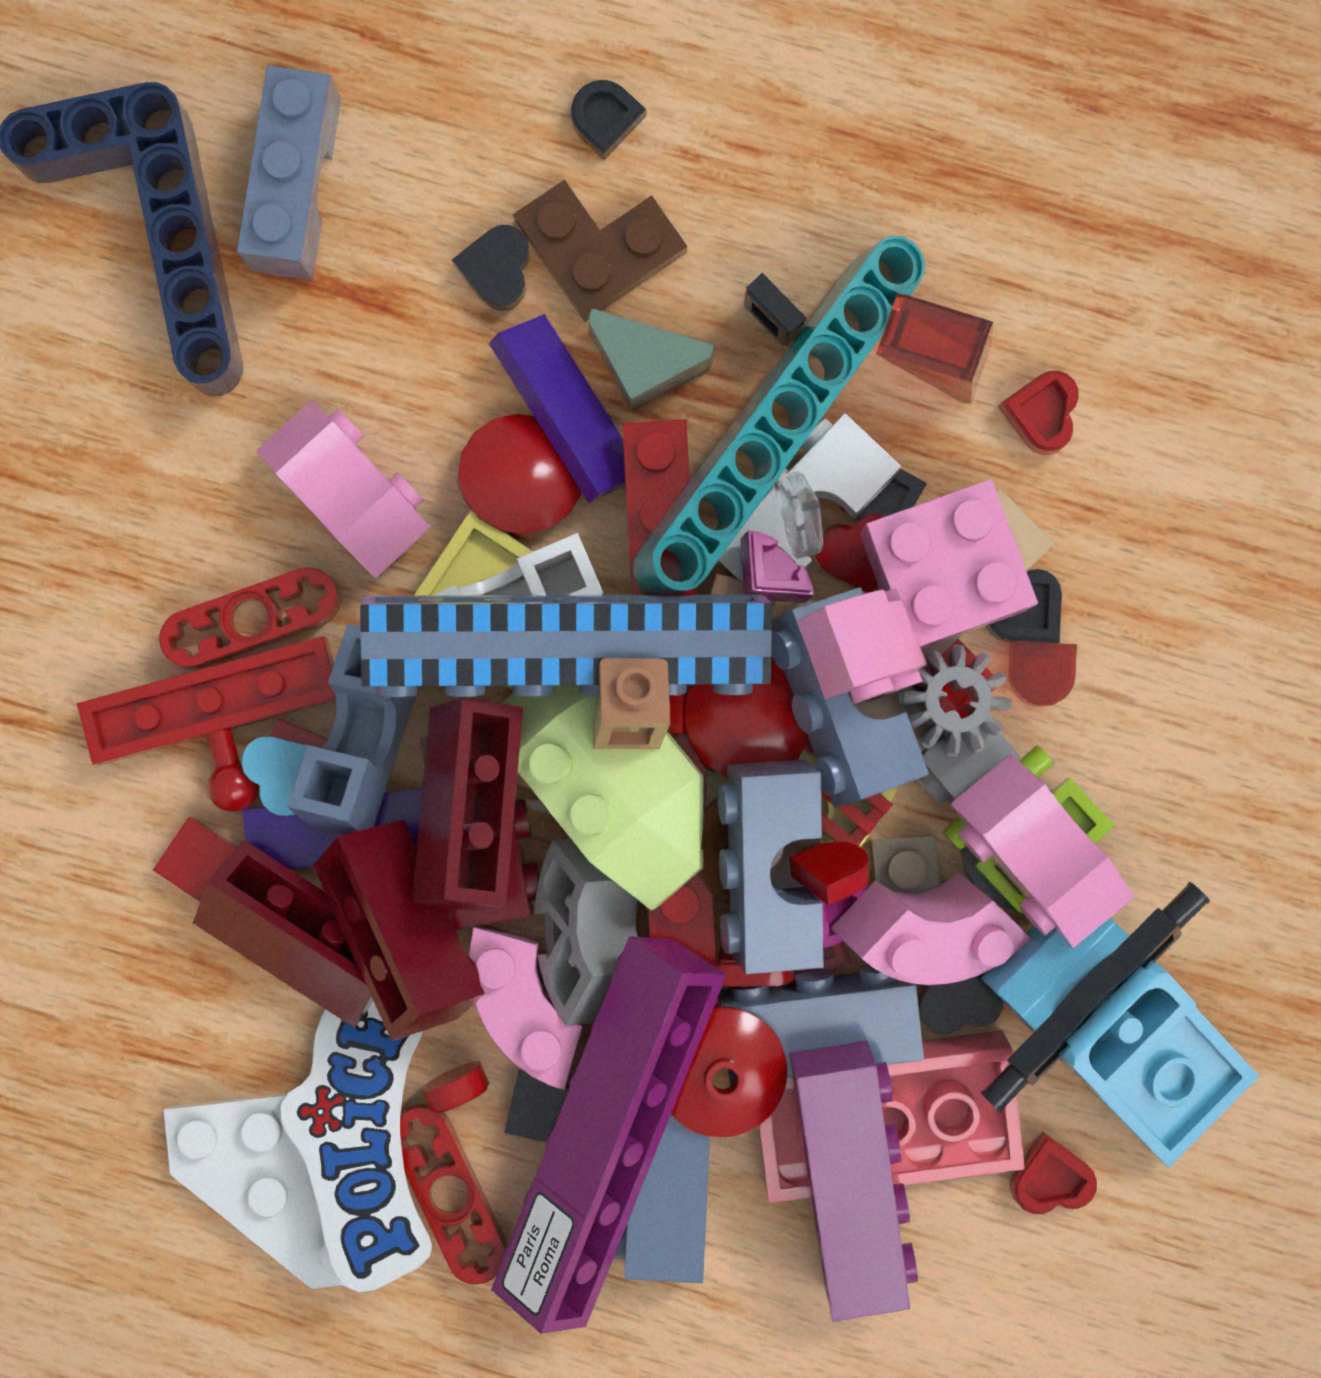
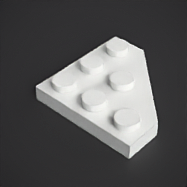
(253, 1177)

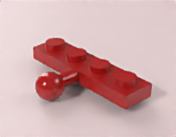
(210, 705)

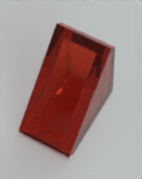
(937, 345)

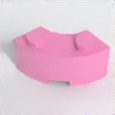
(343, 488)
(863, 646)
(1041, 851)
(930, 934)
(519, 1008)

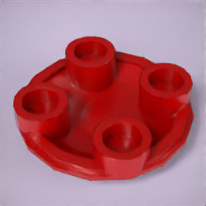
(516, 477)
(744, 726)

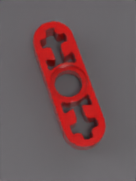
(212, 649)
(483, 1230)

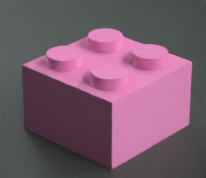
(951, 563)

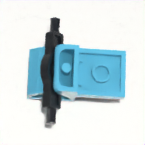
(1121, 1028)

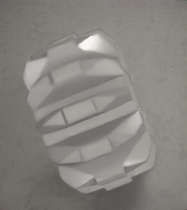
(958, 679)

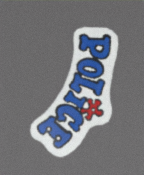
(351, 1143)

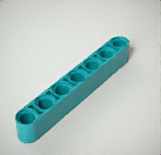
(760, 436)

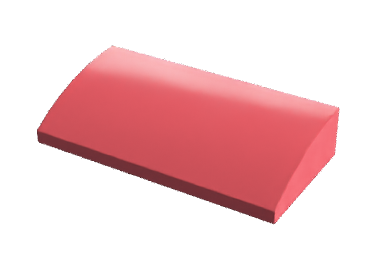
(938, 1113)

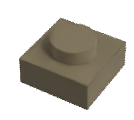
(905, 863)

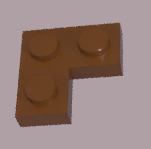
(593, 263)

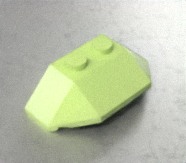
(623, 808)

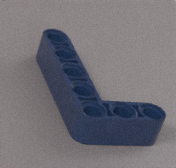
(164, 212)

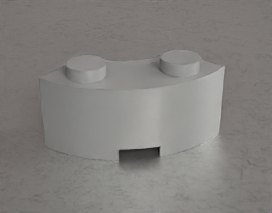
(584, 931)

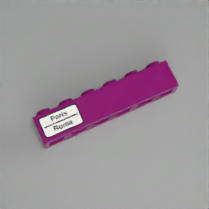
(607, 1133)

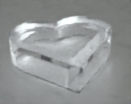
(800, 514)

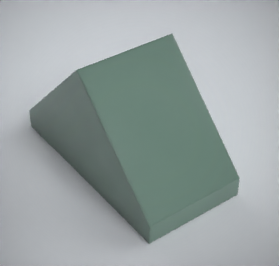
(647, 358)

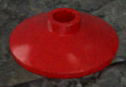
(754, 1052)

